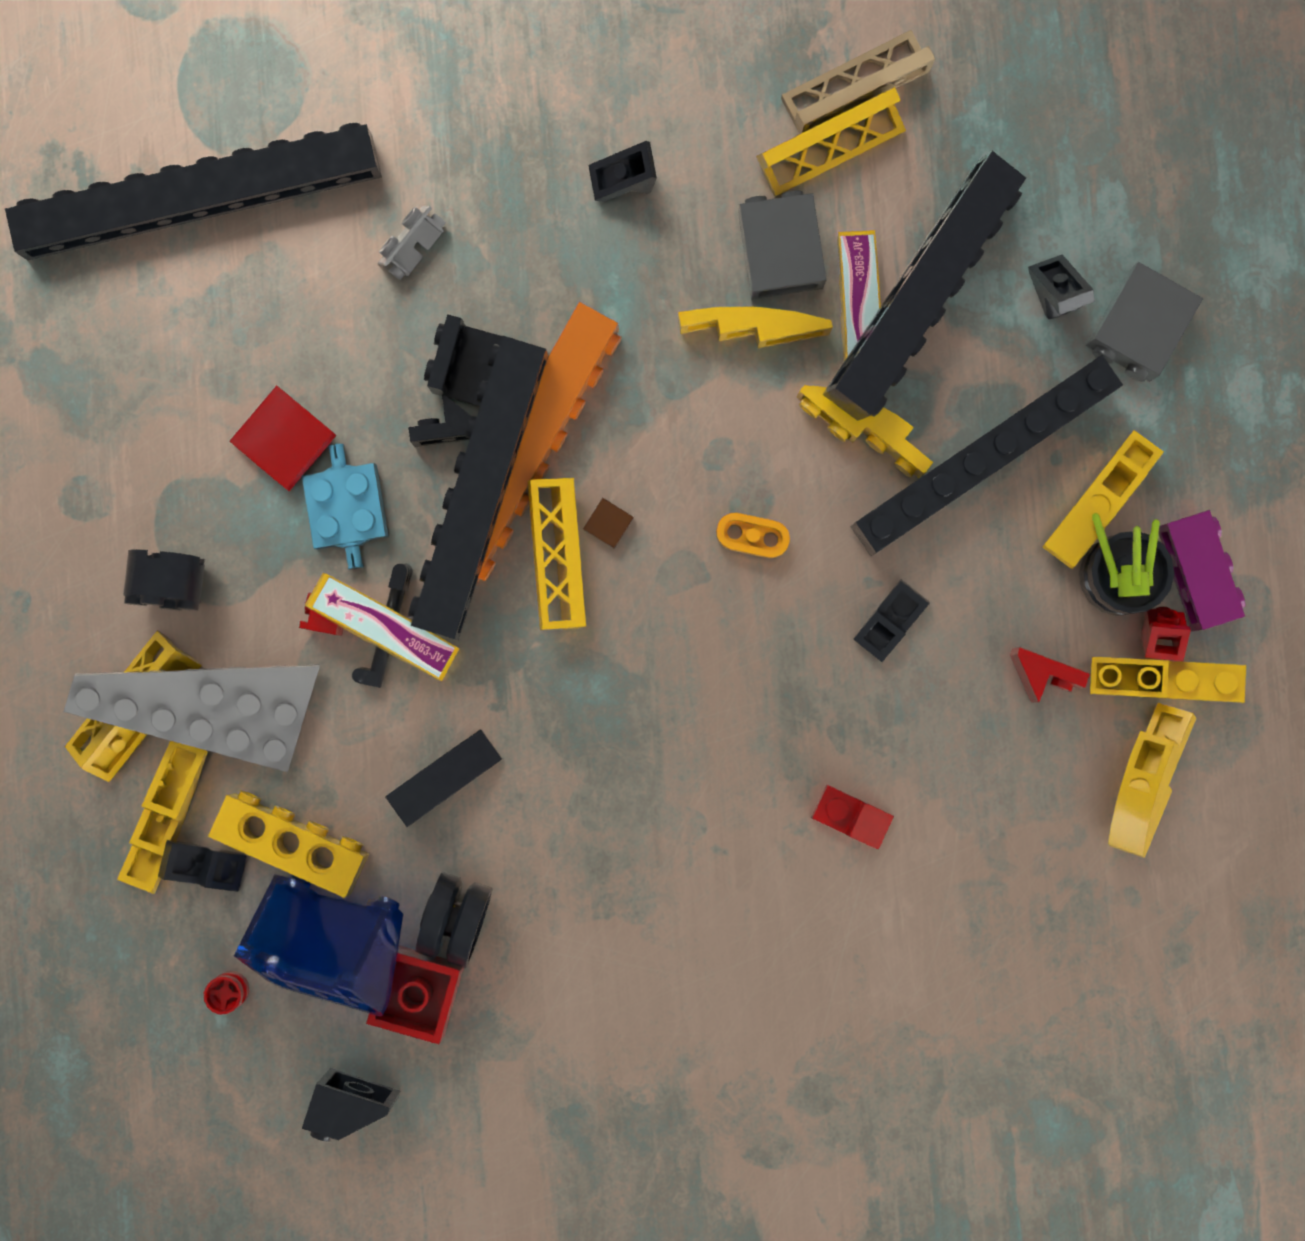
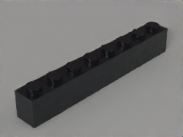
(925, 286)
(986, 455)
(479, 487)

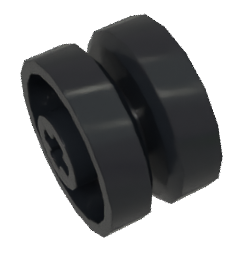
(1096, 578)
(449, 918)

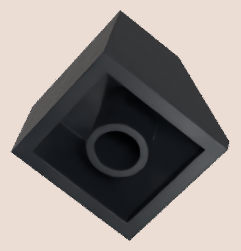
(345, 1105)

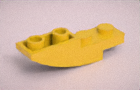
(883, 431)
(1103, 497)
(1168, 679)
(1147, 779)

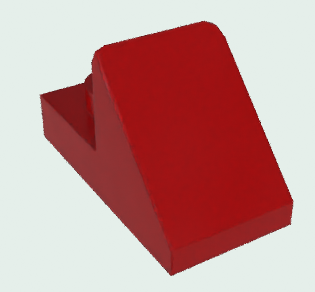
(1036, 670)
(852, 817)

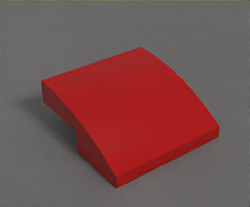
(282, 438)

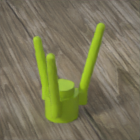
(1135, 578)

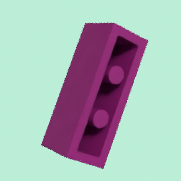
(1202, 571)

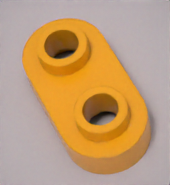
(752, 535)

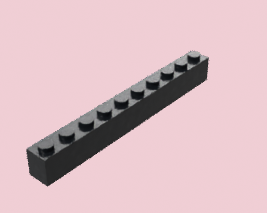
(193, 192)

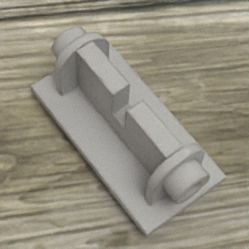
(418, 229)

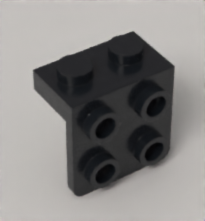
(460, 360)

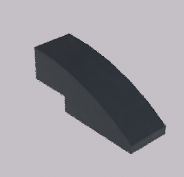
(443, 778)

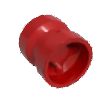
(220, 996)

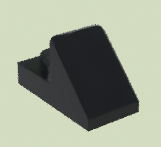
(623, 172)
(1060, 287)
(433, 432)

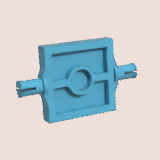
(345, 506)

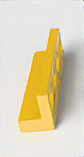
(826, 129)
(565, 553)
(112, 744)

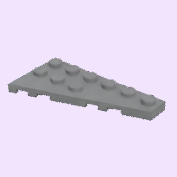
(219, 710)

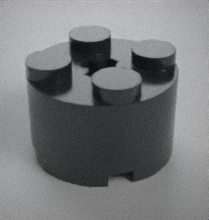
(163, 580)

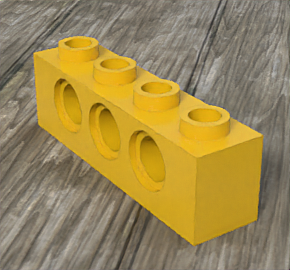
(233, 830)

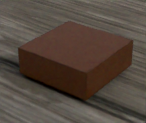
(608, 523)

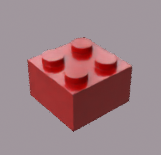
(420, 996)

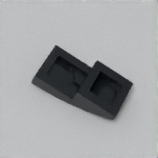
(891, 620)
(202, 865)

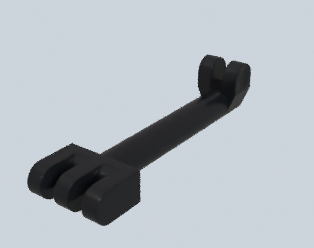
(398, 583)

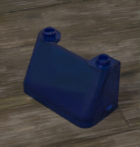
(324, 945)

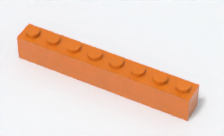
(567, 374)

